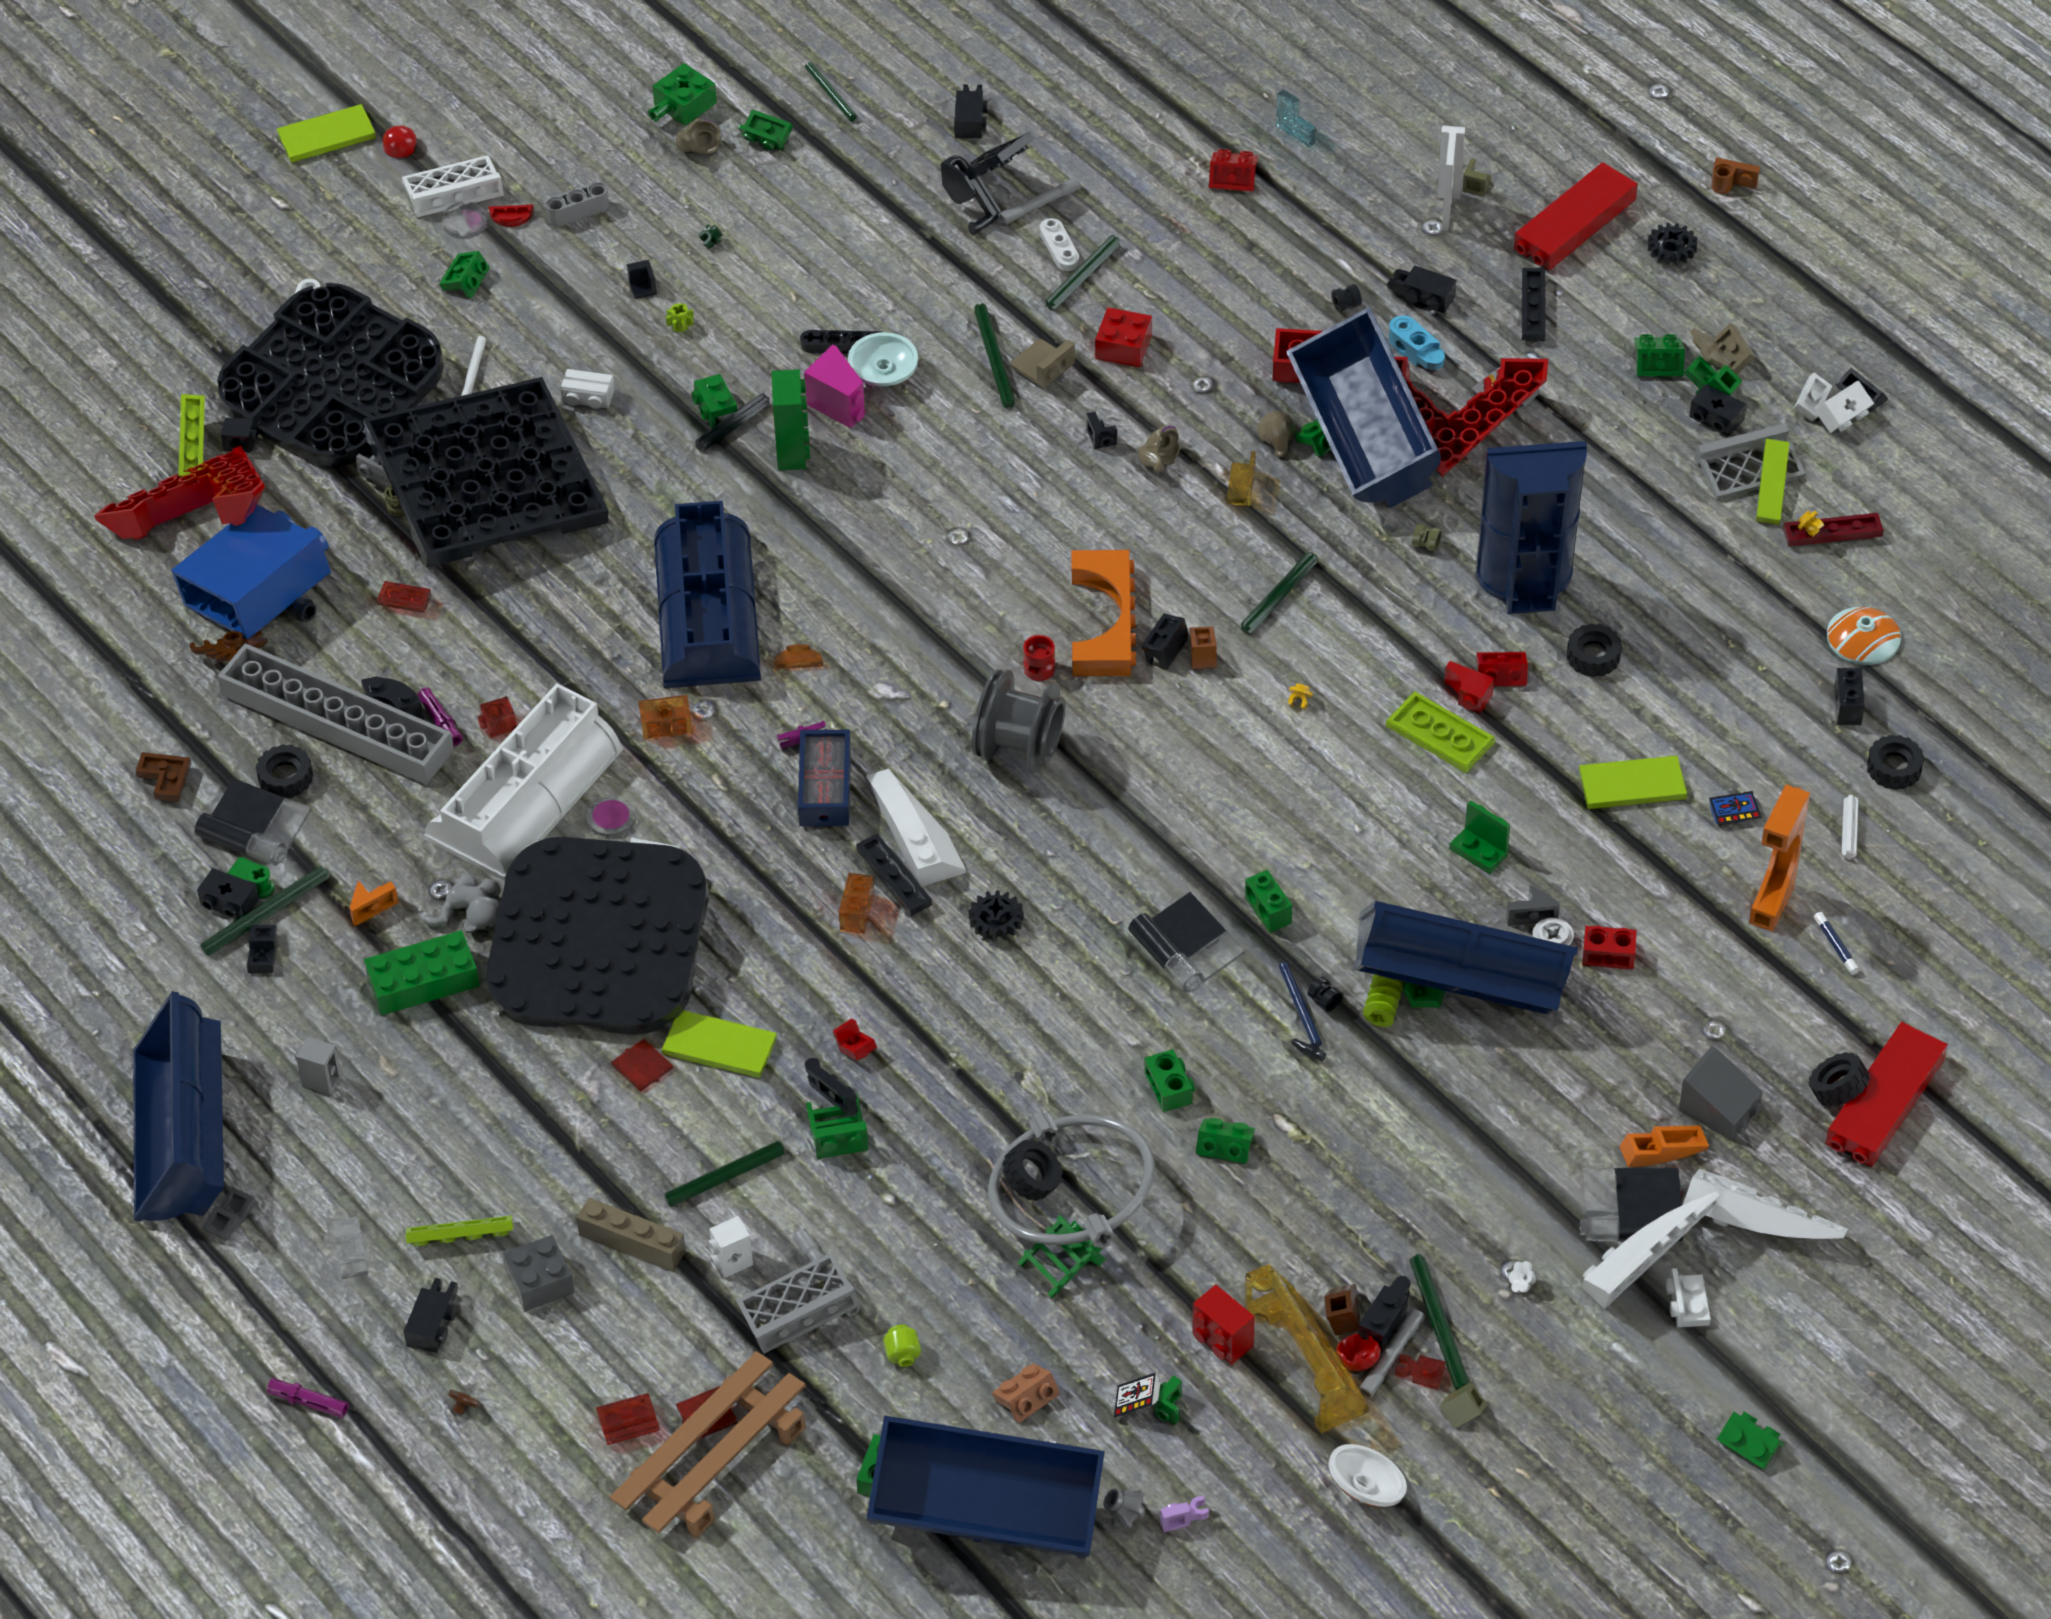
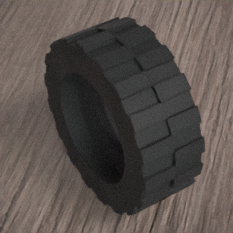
(1597, 635)
(281, 756)
(1891, 777)
(1832, 1069)
(1019, 1178)

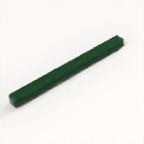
(994, 355)
(264, 910)
(1439, 1321)

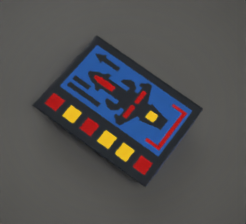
(1734, 808)

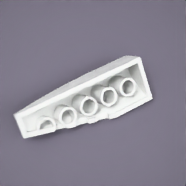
(917, 833)
(1744, 1209)
(1642, 1250)

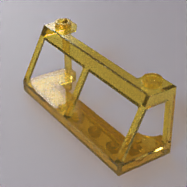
(1338, 1393)

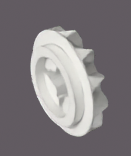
(1553, 926)

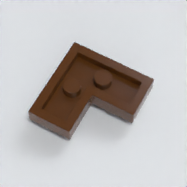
(168, 771)

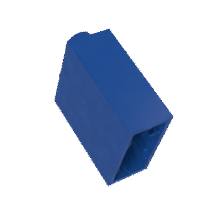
(252, 571)

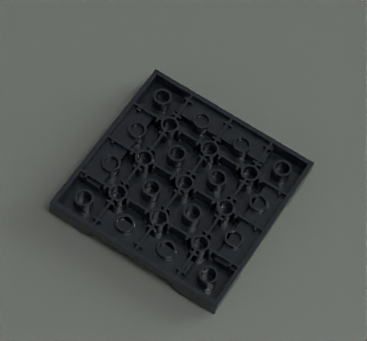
(485, 470)

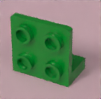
(1659, 355)
(1483, 839)

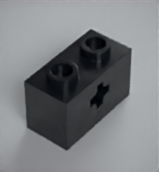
(1717, 410)
(1849, 696)
(227, 894)

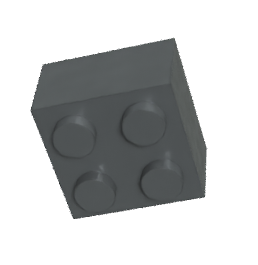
(538, 1273)

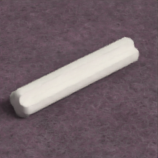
(1850, 827)

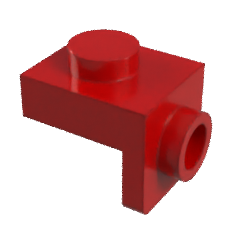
(852, 1041)

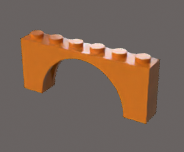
(1110, 652)
(1785, 835)

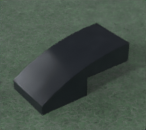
(262, 948)

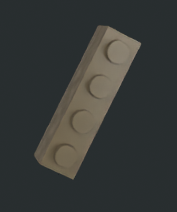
(631, 1234)

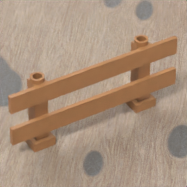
(763, 1411)

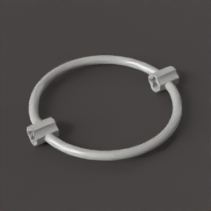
(1096, 1226)

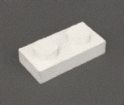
(1812, 396)

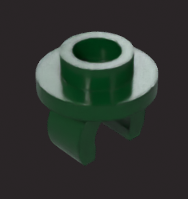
(712, 235)

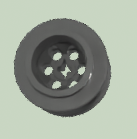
(1017, 720)

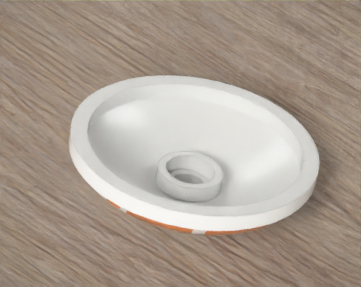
(1367, 1475)

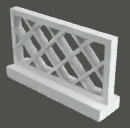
(1450, 169)
(464, 189)

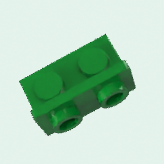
(465, 273)

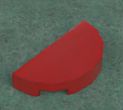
(511, 215)

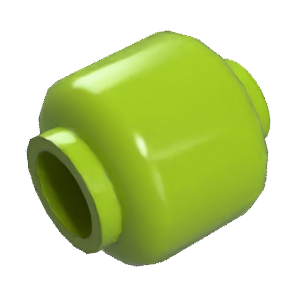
(902, 1345)

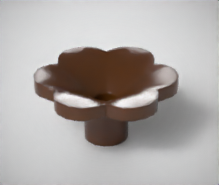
(462, 1400)

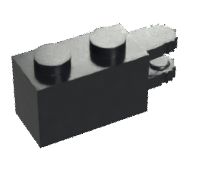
(969, 113)
(1424, 288)
(1386, 1312)
(431, 1317)

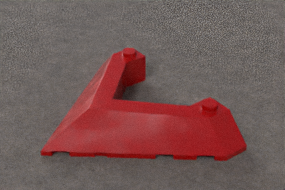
(1465, 429)
(225, 480)

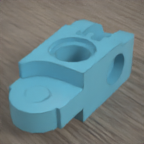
(1415, 343)

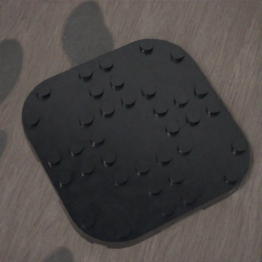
(326, 370)
(597, 934)

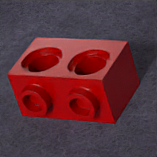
(1609, 947)

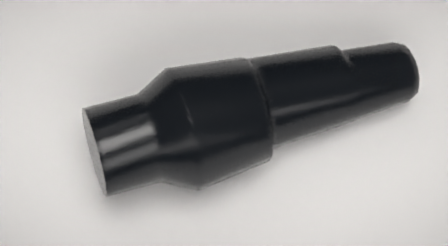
(1309, 1050)

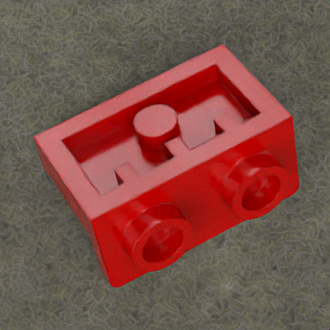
(1504, 667)

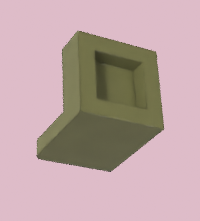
(1474, 181)
(1463, 1405)

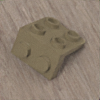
(1725, 349)
(1044, 362)

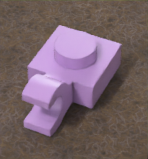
(1180, 1515)

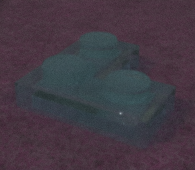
(1289, 120)

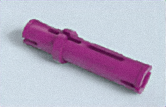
(439, 715)
(297, 1394)

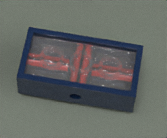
(824, 778)

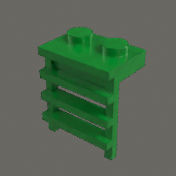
(837, 1135)
(1080, 1252)

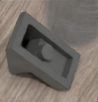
(1534, 910)

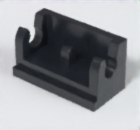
(1166, 640)

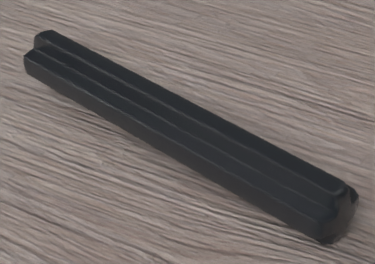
(732, 422)

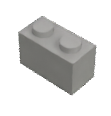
(318, 1065)

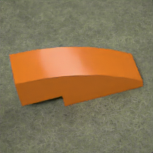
(1662, 1145)

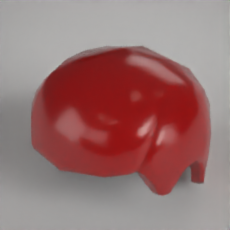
(399, 141)
(1358, 1353)

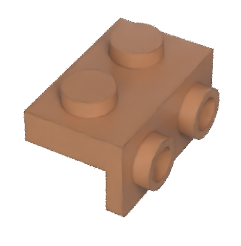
(1027, 1391)

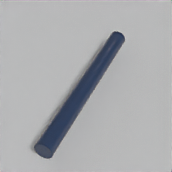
(1300, 1004)

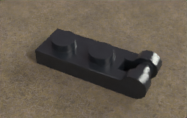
(831, 1087)

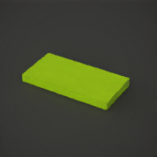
(326, 133)
(1440, 732)
(1632, 782)
(719, 1043)

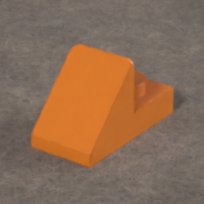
(369, 904)

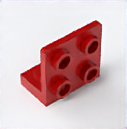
(1232, 170)

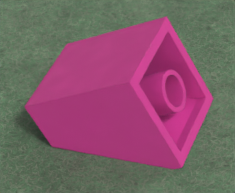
(835, 388)

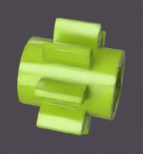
(679, 317)

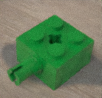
(682, 95)

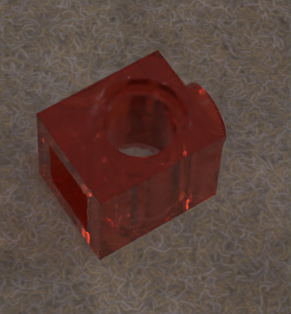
(497, 717)

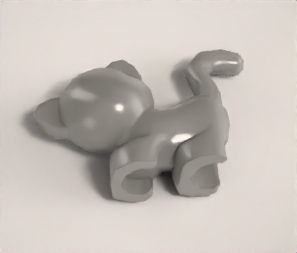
(478, 899)

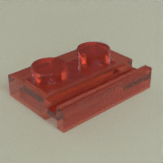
(627, 1419)

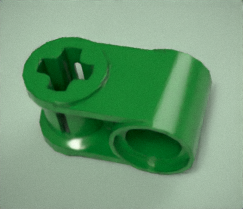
(254, 873)

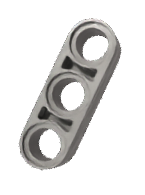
(577, 204)

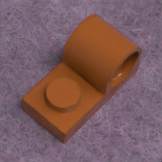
(1730, 172)
(1203, 647)

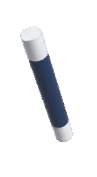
(1836, 943)

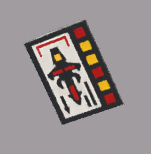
(1136, 1394)

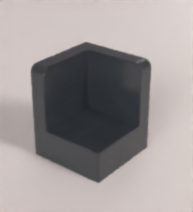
(641, 279)

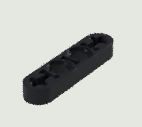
(843, 336)

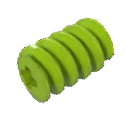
(1382, 1001)

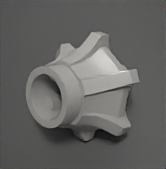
(1124, 1506)

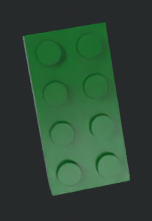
(790, 419)
(421, 972)

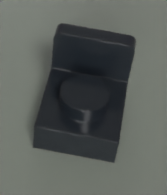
(1098, 433)

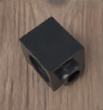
(237, 433)

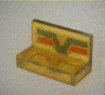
(1241, 482)

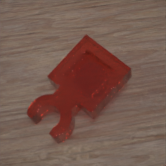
(1425, 1371)

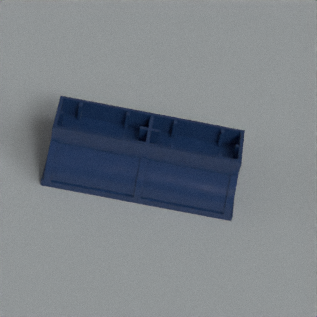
(1366, 410)
(1530, 523)
(706, 598)
(1462, 957)
(177, 1113)
(985, 1486)

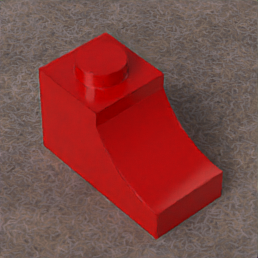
(1472, 686)

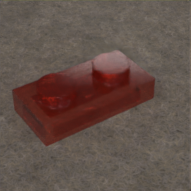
(404, 596)

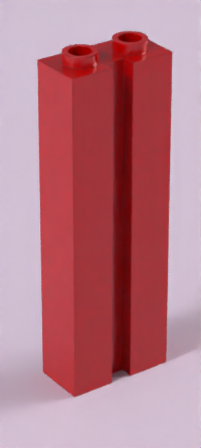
(1575, 216)
(1894, 1087)

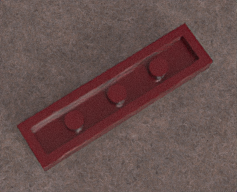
(1836, 530)

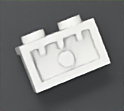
(1688, 1299)

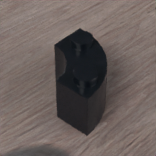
(393, 694)

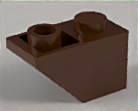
(1343, 1309)

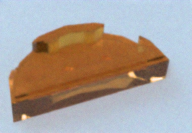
(798, 657)

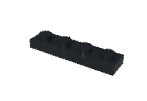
(1533, 304)
(894, 874)

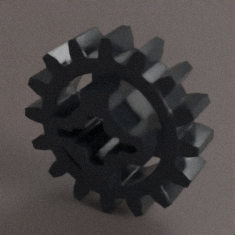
(1672, 243)
(1008, 918)

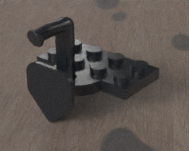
(966, 184)

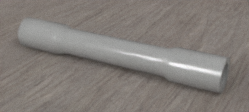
(1062, 190)
(811, 1251)
(1406, 1331)

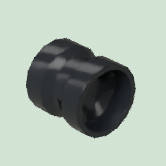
(1346, 297)
(1323, 992)

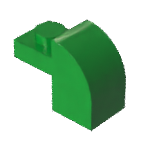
(1702, 373)

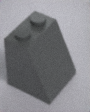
(1720, 1095)

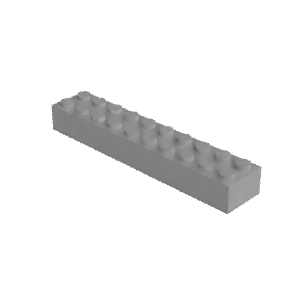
(336, 713)

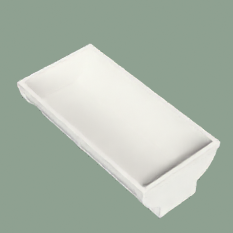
(527, 783)

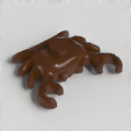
(228, 646)

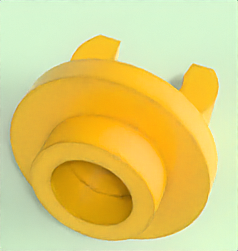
(1810, 523)
(1299, 691)

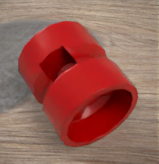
(1039, 657)

